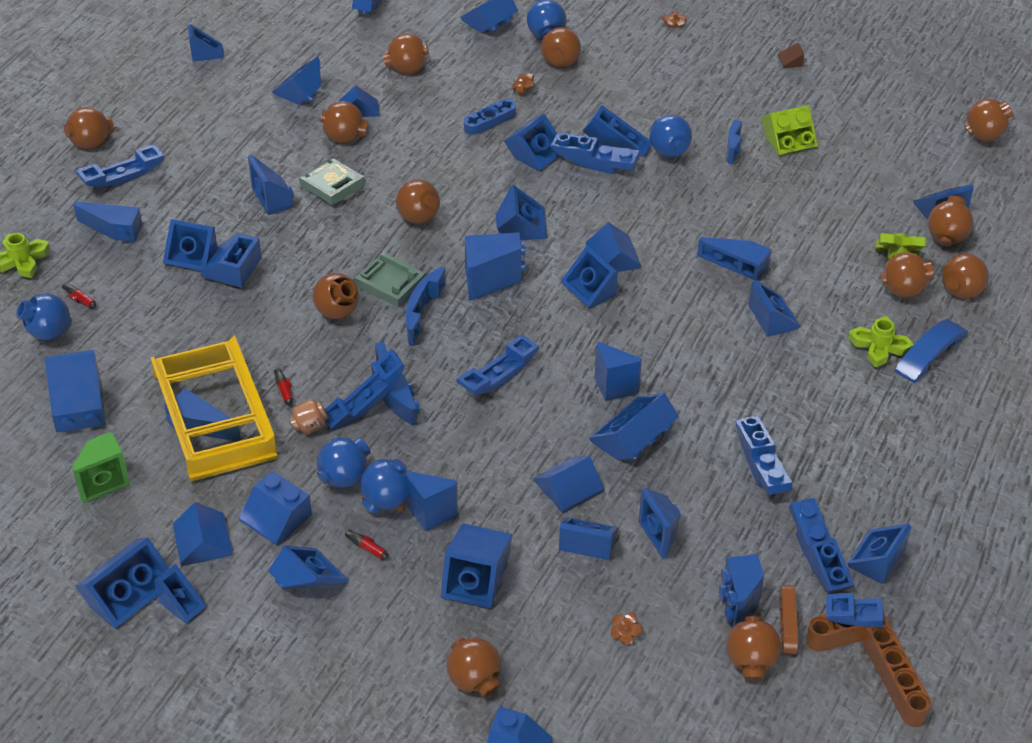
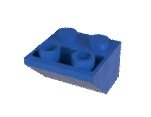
(234, 260)
(741, 587)

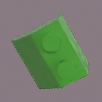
(100, 468)

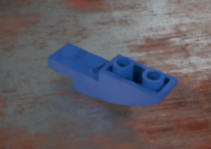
(588, 153)
(399, 398)
(761, 456)
(818, 547)

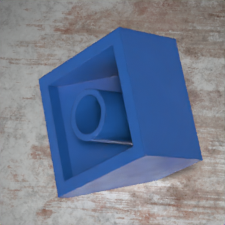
(490, 14)
(533, 143)
(275, 508)

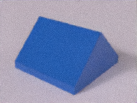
(927, 203)
(189, 244)
(615, 248)
(591, 278)
(771, 310)
(616, 372)
(571, 482)
(432, 499)
(201, 535)
(587, 538)
(880, 551)

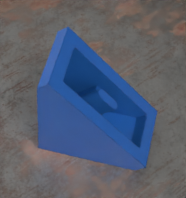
(203, 46)
(365, 102)
(178, 594)

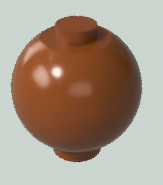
(560, 47)
(406, 54)
(988, 119)
(343, 122)
(88, 128)
(417, 201)
(950, 221)
(906, 274)
(965, 276)
(335, 295)
(753, 647)
(474, 666)

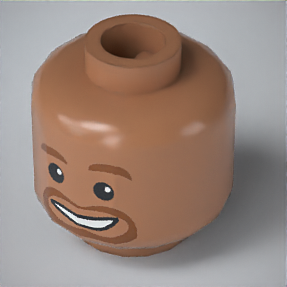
(309, 417)

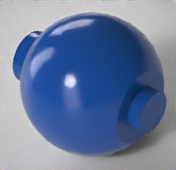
(544, 17)
(670, 135)
(44, 316)
(342, 462)
(384, 485)

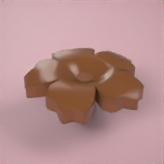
(674, 20)
(524, 82)
(626, 627)

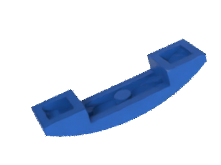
(144, 160)
(429, 287)
(928, 348)
(501, 369)
(368, 394)

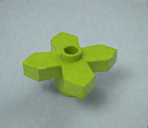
(900, 243)
(22, 254)
(880, 340)

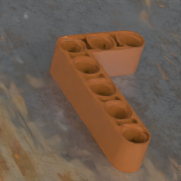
(882, 649)

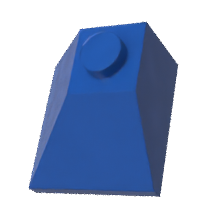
(301, 83)
(269, 187)
(521, 215)
(659, 520)
(304, 568)
(516, 727)

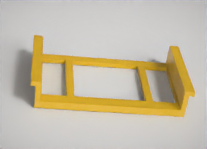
(229, 456)

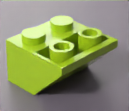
(790, 130)

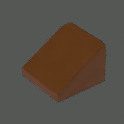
(792, 56)

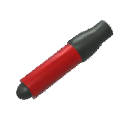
(76, 295)
(284, 386)
(366, 543)

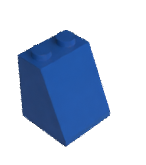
(493, 262)
(75, 391)
(475, 565)

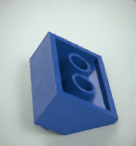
(635, 426)
(124, 582)

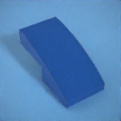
(734, 141)
(857, 612)

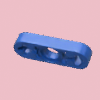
(478, 122)

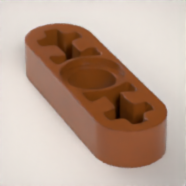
(788, 619)

